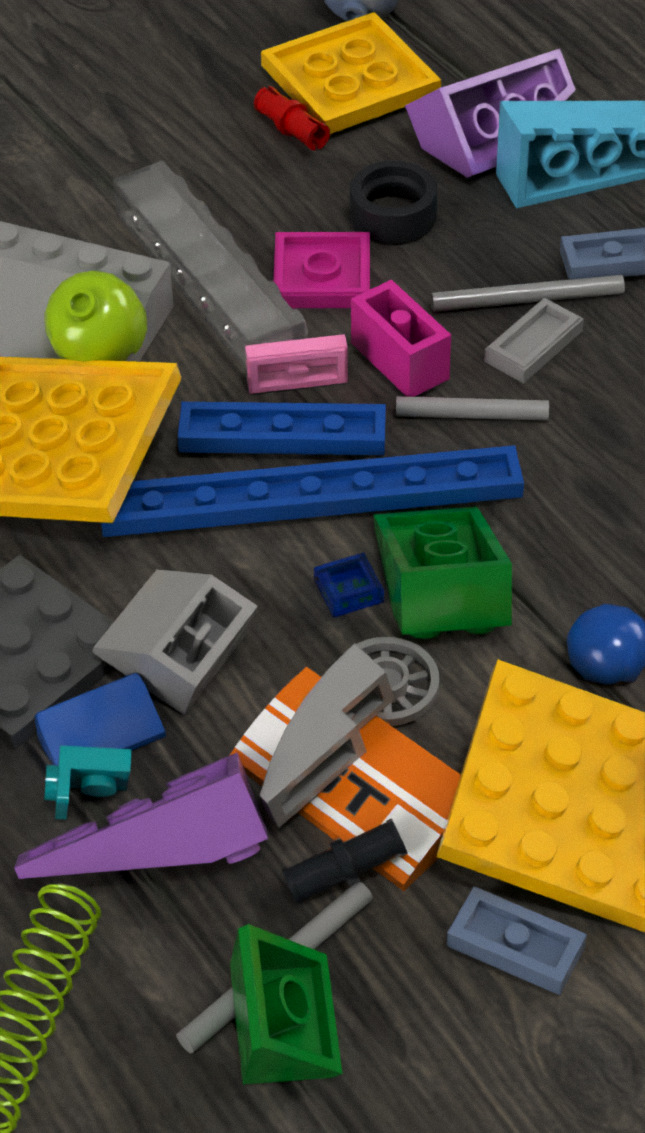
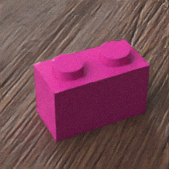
(400, 339)

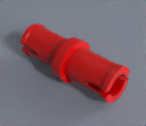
(292, 118)

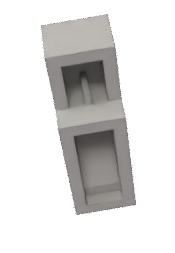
(324, 733)

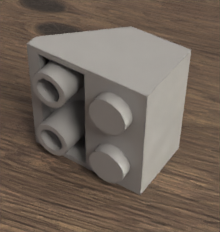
(177, 634)

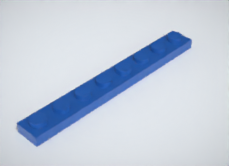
(318, 490)

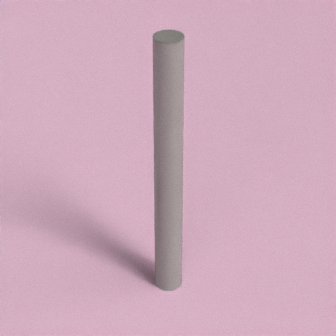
(527, 293)
(310, 935)

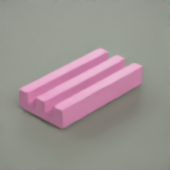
(295, 358)

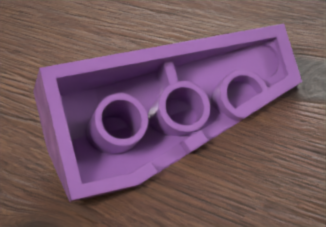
(463, 118)
(195, 822)

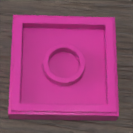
(321, 267)

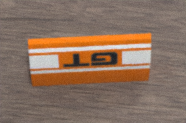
(385, 783)

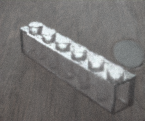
(204, 261)

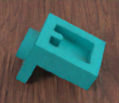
(92, 769)

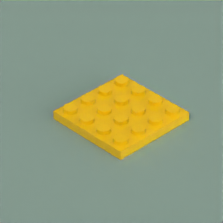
(76, 433)
(554, 795)

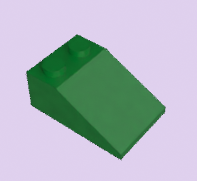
(444, 571)

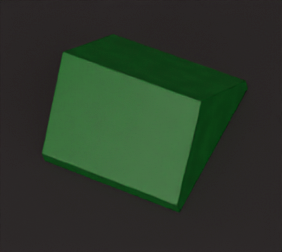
(282, 1009)

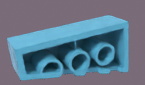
(568, 147)

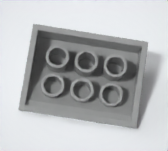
(39, 261)

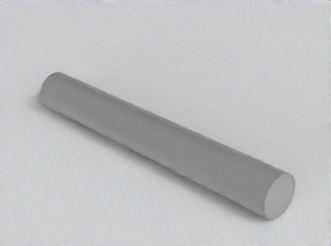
(472, 408)

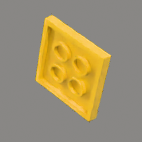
(350, 72)

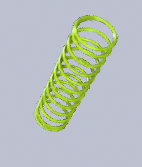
(32, 997)

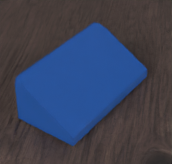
(106, 717)

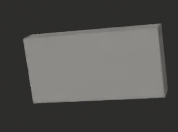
(533, 340)

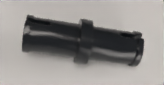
(344, 861)

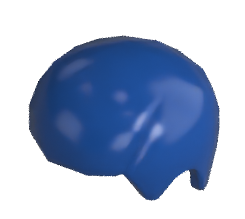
(607, 644)

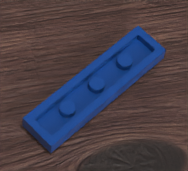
(282, 428)

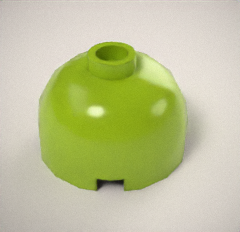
(95, 318)

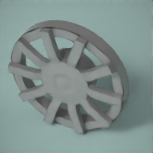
(399, 677)

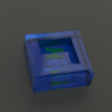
(348, 584)

